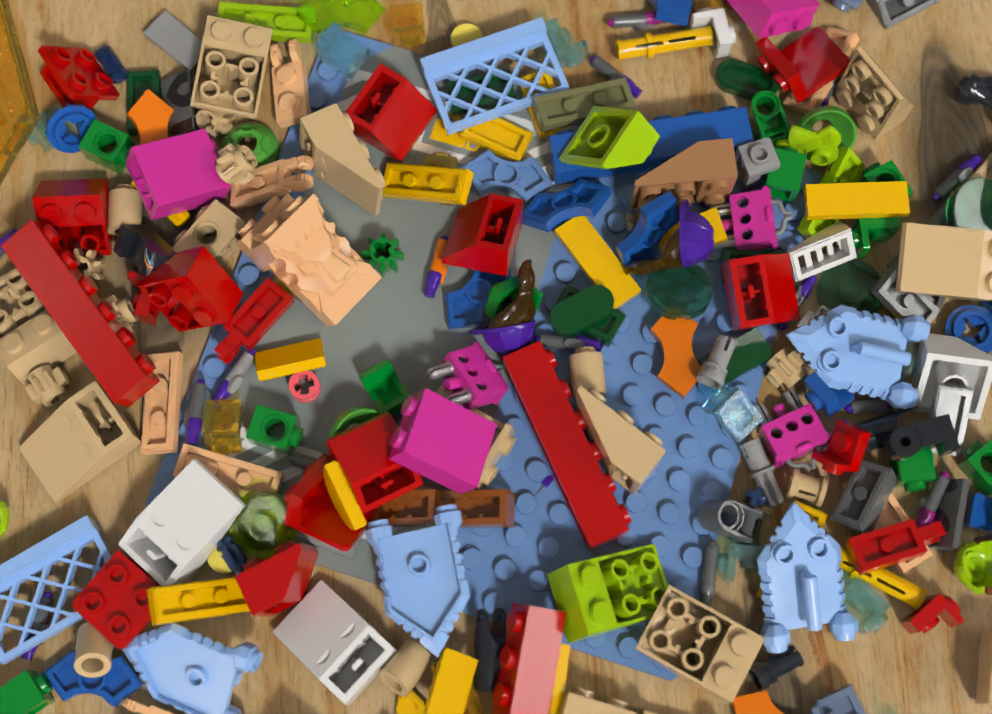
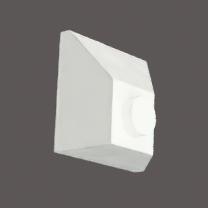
(955, 363)

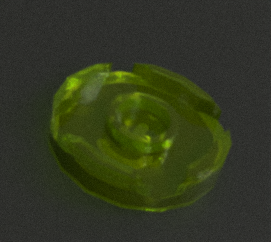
(261, 524)

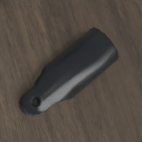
(881, 427)
(488, 649)

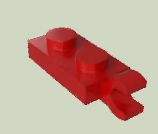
(253, 319)
(892, 545)

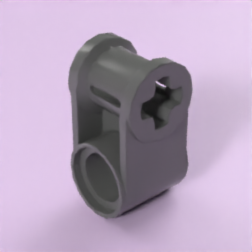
(737, 521)

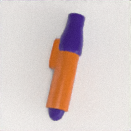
(437, 270)

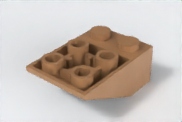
(699, 174)

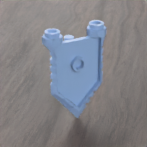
(862, 352)
(422, 576)
(802, 582)
(191, 669)

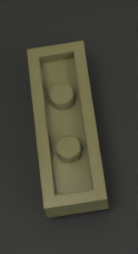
(573, 105)

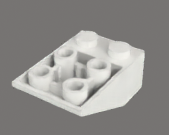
(182, 525)
(334, 642)

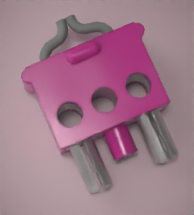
(761, 216)
(471, 377)
(796, 443)

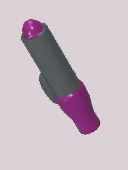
(639, 21)
(929, 504)

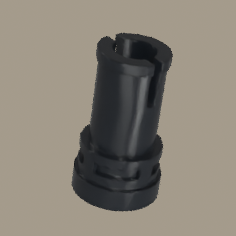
(767, 671)

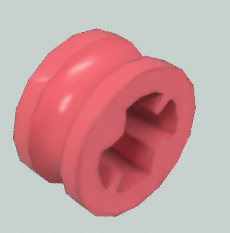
(314, 391)

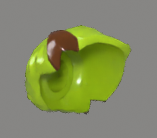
(974, 565)

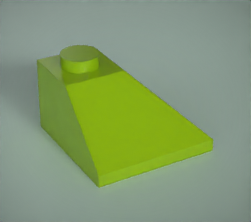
(611, 139)

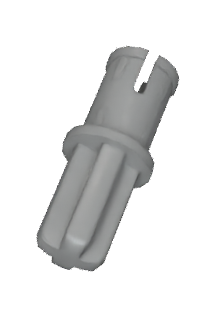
(762, 471)

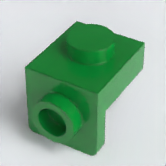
(505, 293)
(384, 387)

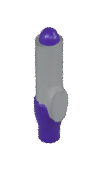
(234, 378)

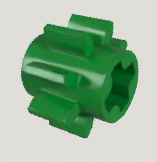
(384, 246)

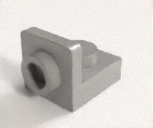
(754, 160)

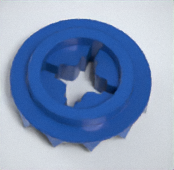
(64, 139)
(973, 317)

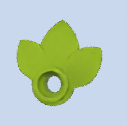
(819, 147)

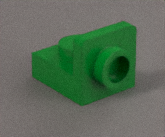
(876, 229)

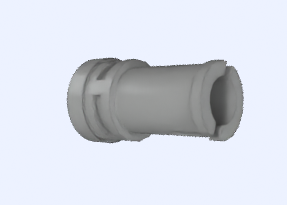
(714, 369)

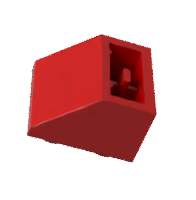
(390, 113)
(76, 212)
(485, 234)
(192, 290)
(760, 291)
(366, 464)
(278, 581)

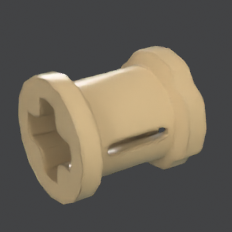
(807, 487)

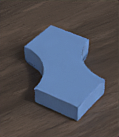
(519, 178)

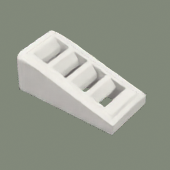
(842, 253)

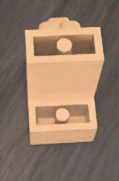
(308, 256)

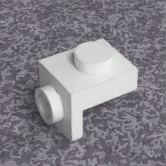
(722, 32)

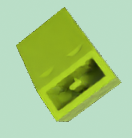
(608, 591)

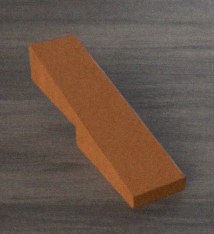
(478, 508)

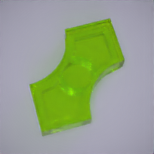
(347, 13)

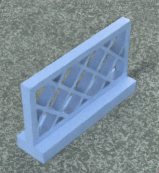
(478, 55)
(41, 559)

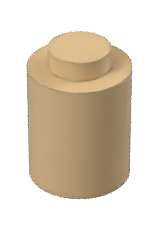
(123, 208)
(587, 370)
(92, 652)
(406, 667)

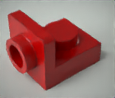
(142, 306)
(844, 449)
(926, 615)

